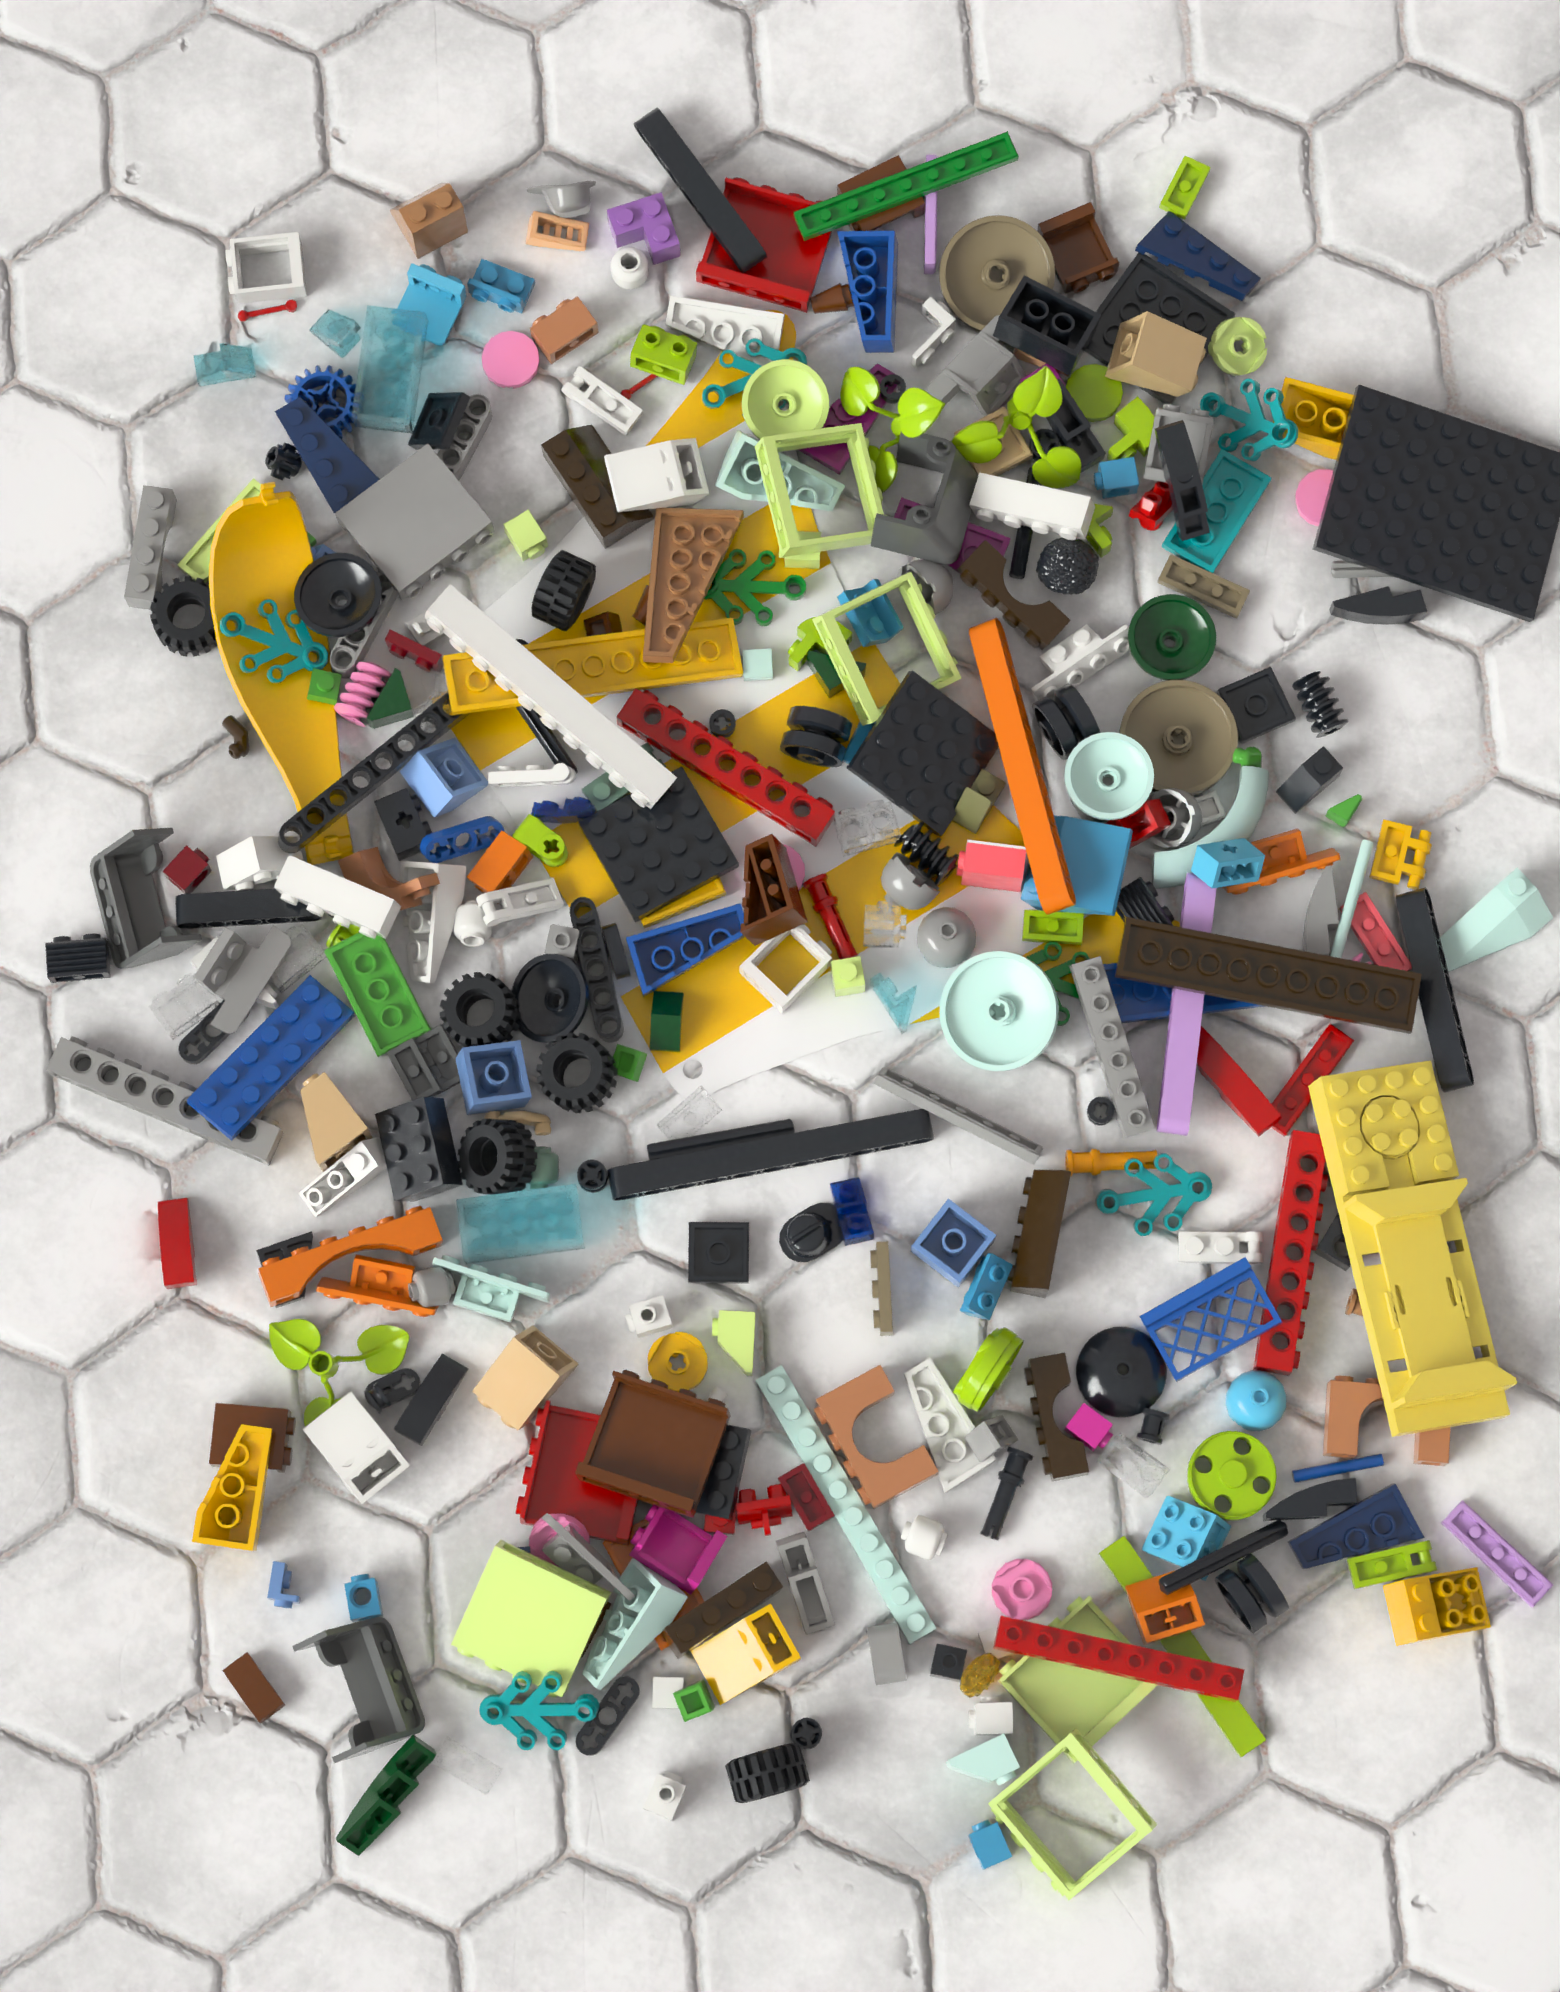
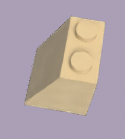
(1156, 355)
(330, 1120)
(524, 1377)

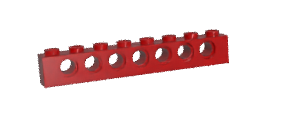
(809, 828)
(1300, 1146)
(1118, 1659)

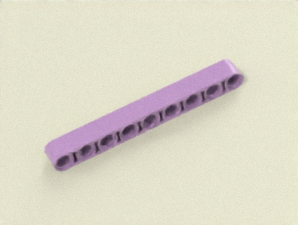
(1184, 1021)

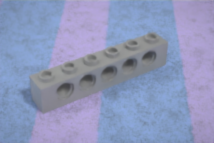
(1111, 1047)

